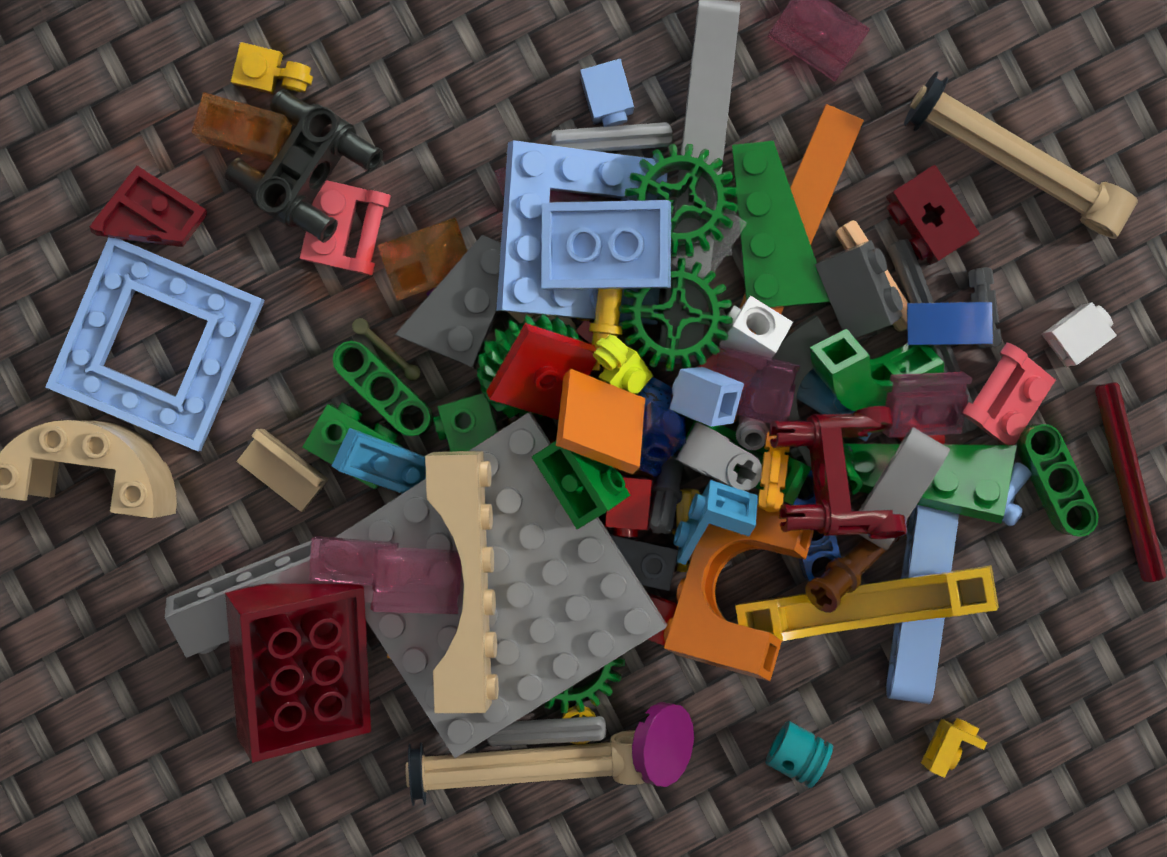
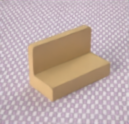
(282, 469)

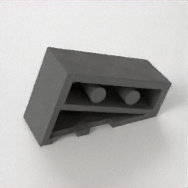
(461, 308)

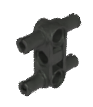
(303, 165)

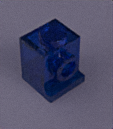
(661, 438)

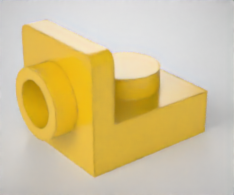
(945, 747)

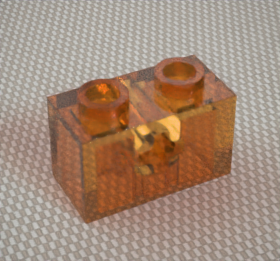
(240, 127)

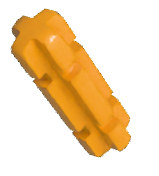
(773, 476)

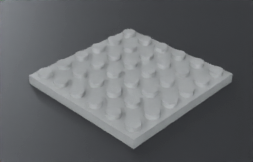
(559, 592)

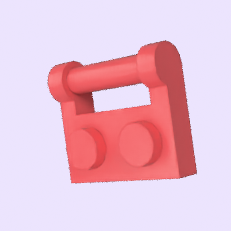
(340, 203)
(1009, 396)

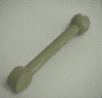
(362, 327)

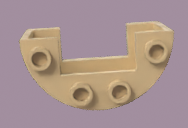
(141, 478)

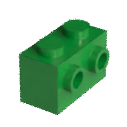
(466, 422)
(332, 428)
(580, 483)

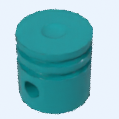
(799, 754)

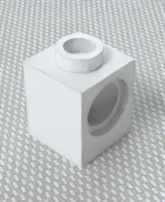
(764, 321)
(1080, 333)

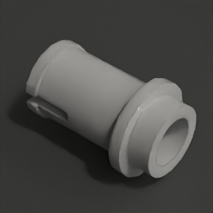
(751, 432)

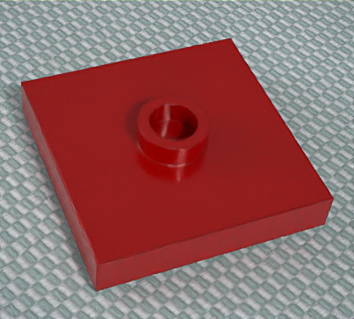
(536, 368)

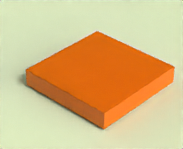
(601, 421)

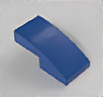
(949, 323)

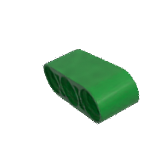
(364, 381)
(1072, 491)

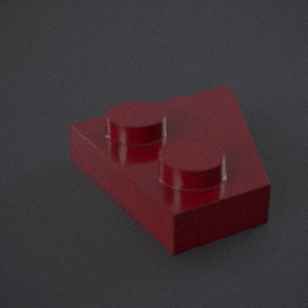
(148, 212)

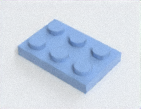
(606, 245)

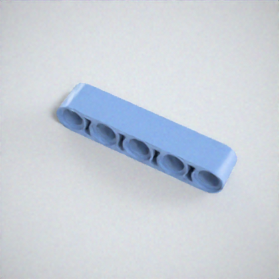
(918, 643)

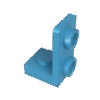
(717, 506)

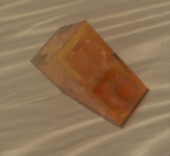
(422, 257)

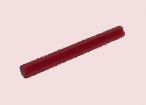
(1130, 482)

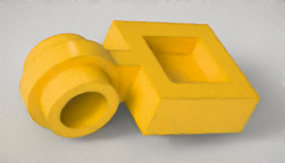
(260, 68)

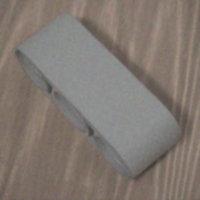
(905, 478)

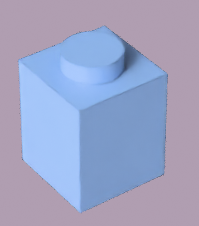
(607, 93)
(706, 396)

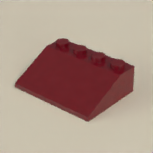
(298, 666)

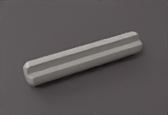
(615, 137)
(550, 731)

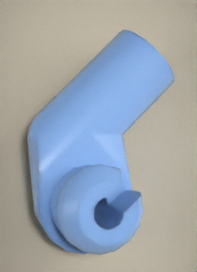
(1019, 477)

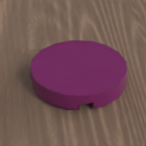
(663, 744)

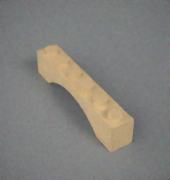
(458, 494)

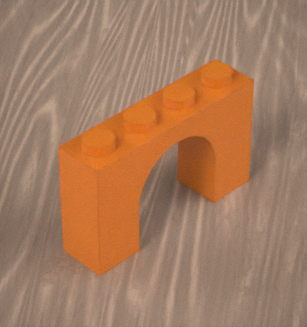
(698, 626)

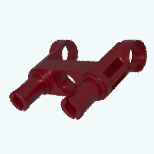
(833, 507)

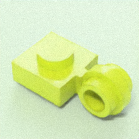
(622, 365)

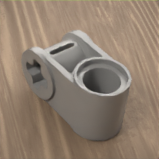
(716, 458)

